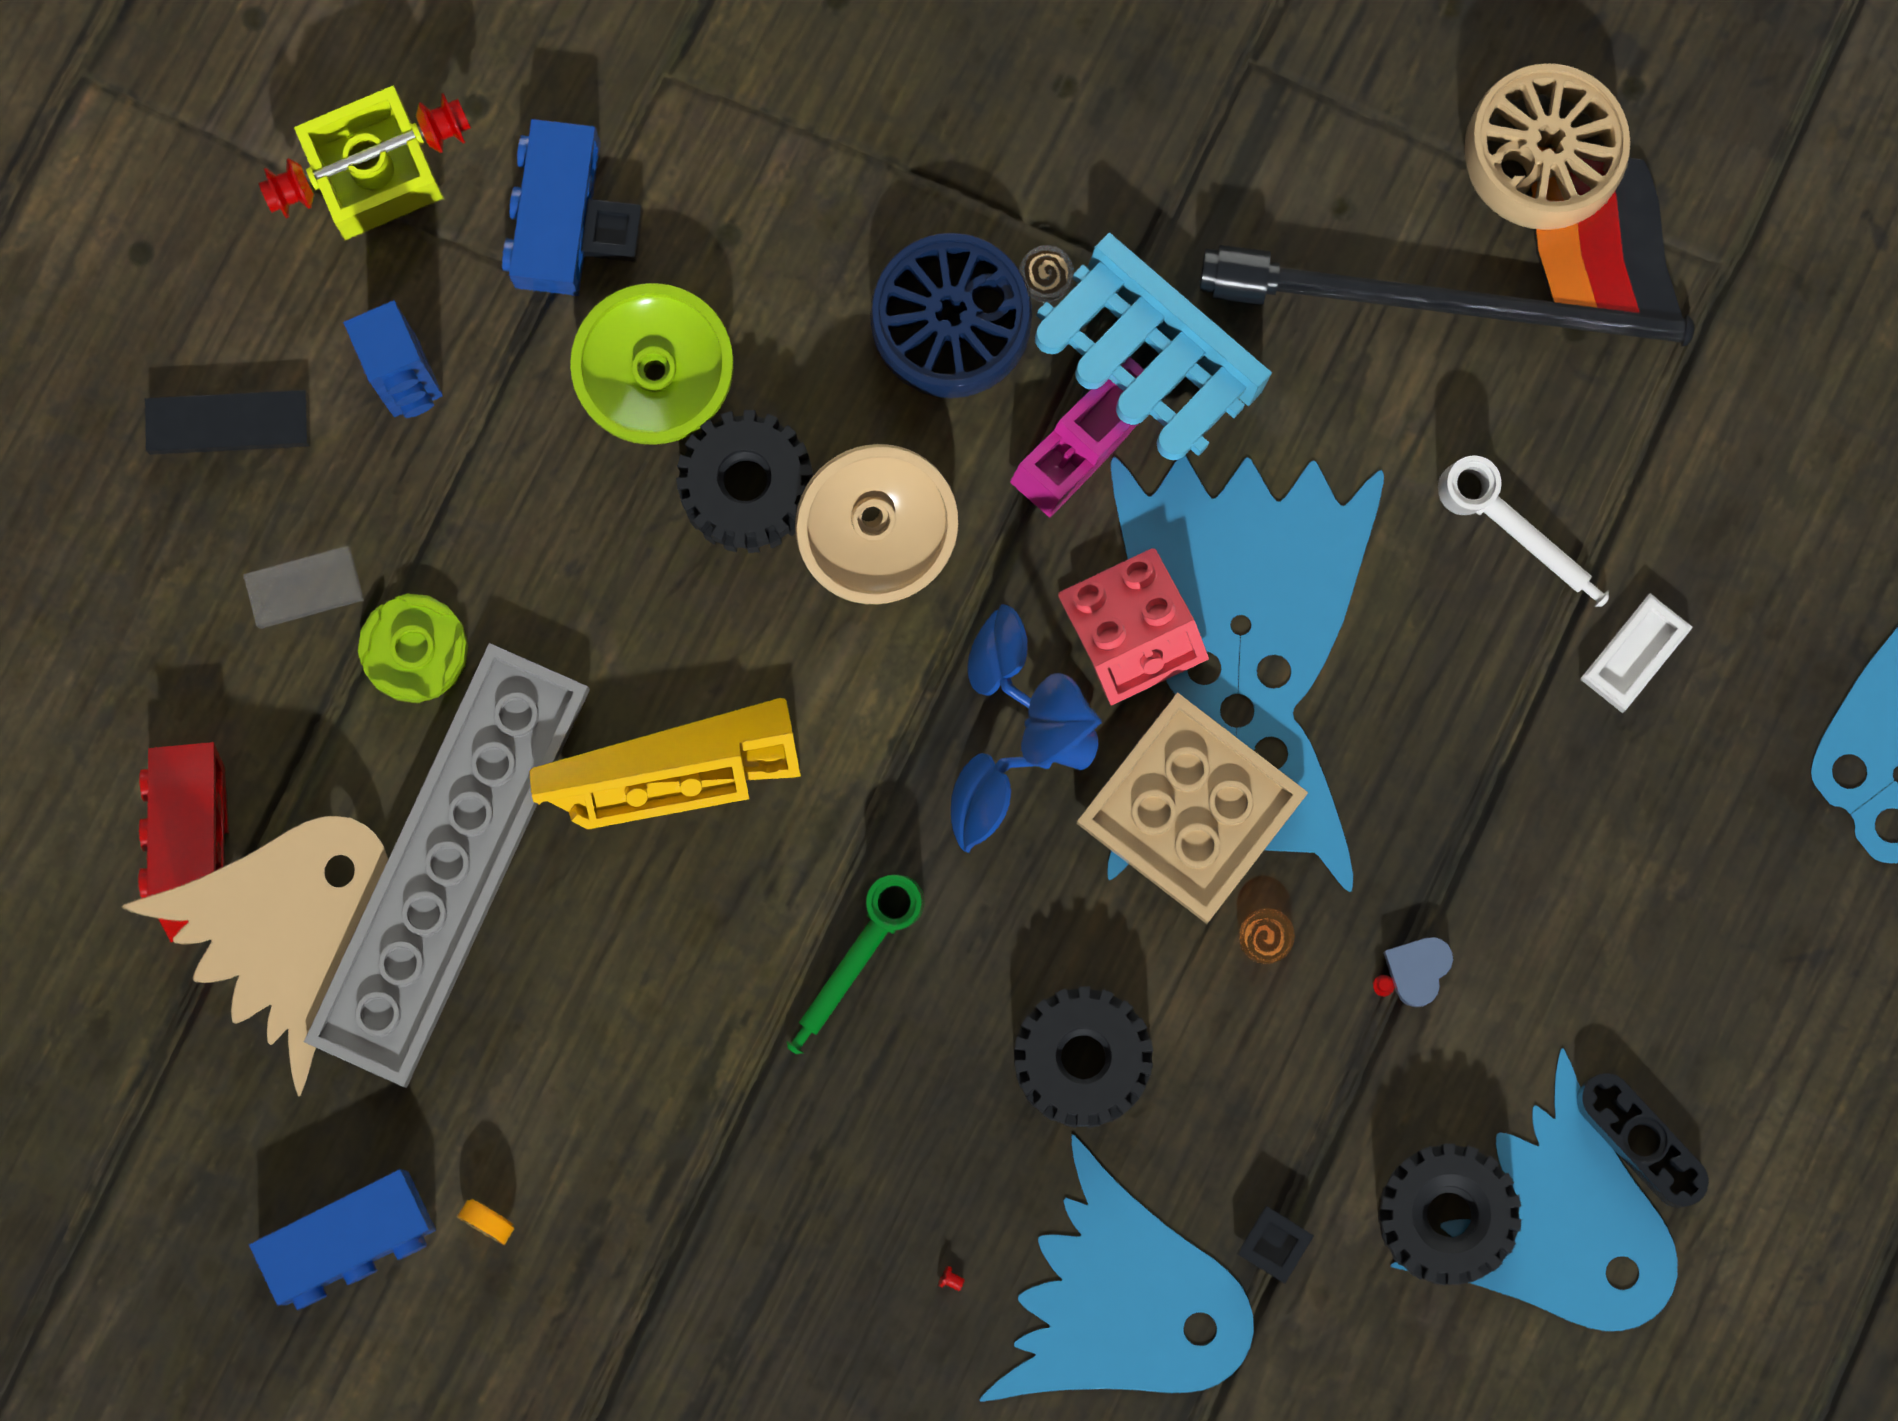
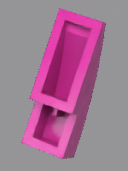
(1075, 447)

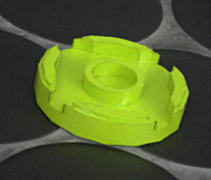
(413, 648)

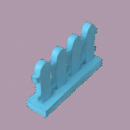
(1152, 307)

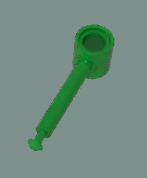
(859, 953)

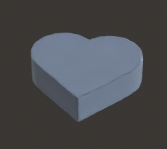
(1417, 969)

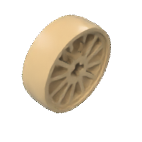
(1507, 195)

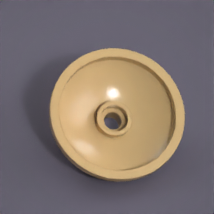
(884, 556)

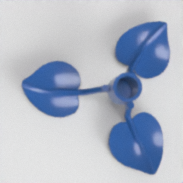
(1056, 731)

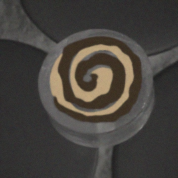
(1047, 273)

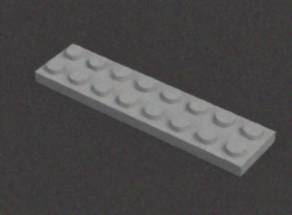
(446, 866)

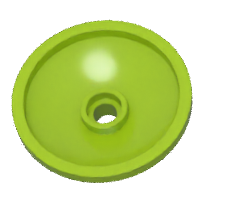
(643, 329)

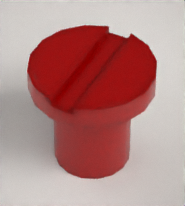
(1383, 985)
(951, 1279)

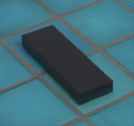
(227, 422)

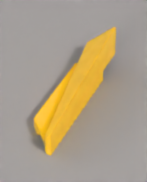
(672, 768)

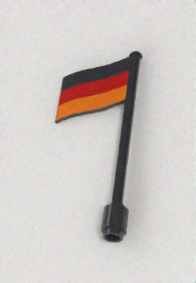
(1598, 272)

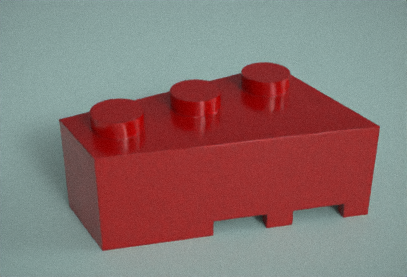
(183, 821)

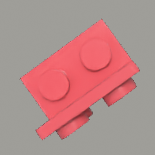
(1134, 625)

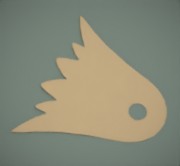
(278, 924)

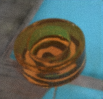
(1266, 936)

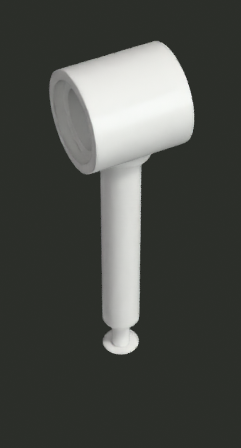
(1511, 521)

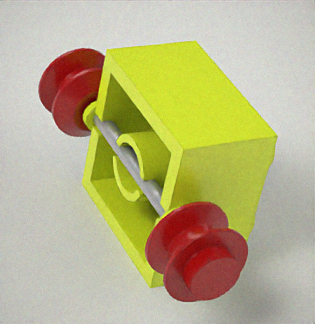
(367, 161)

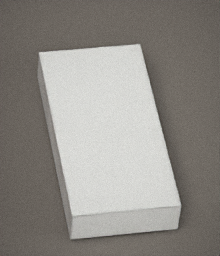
(1636, 653)

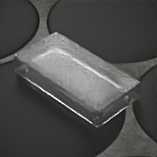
(303, 587)

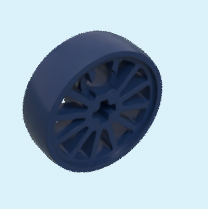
(1005, 280)

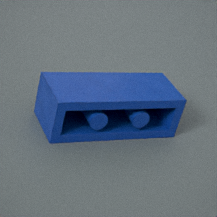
(551, 206)
(394, 360)
(343, 1240)

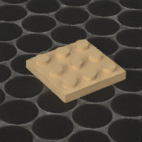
(1192, 808)

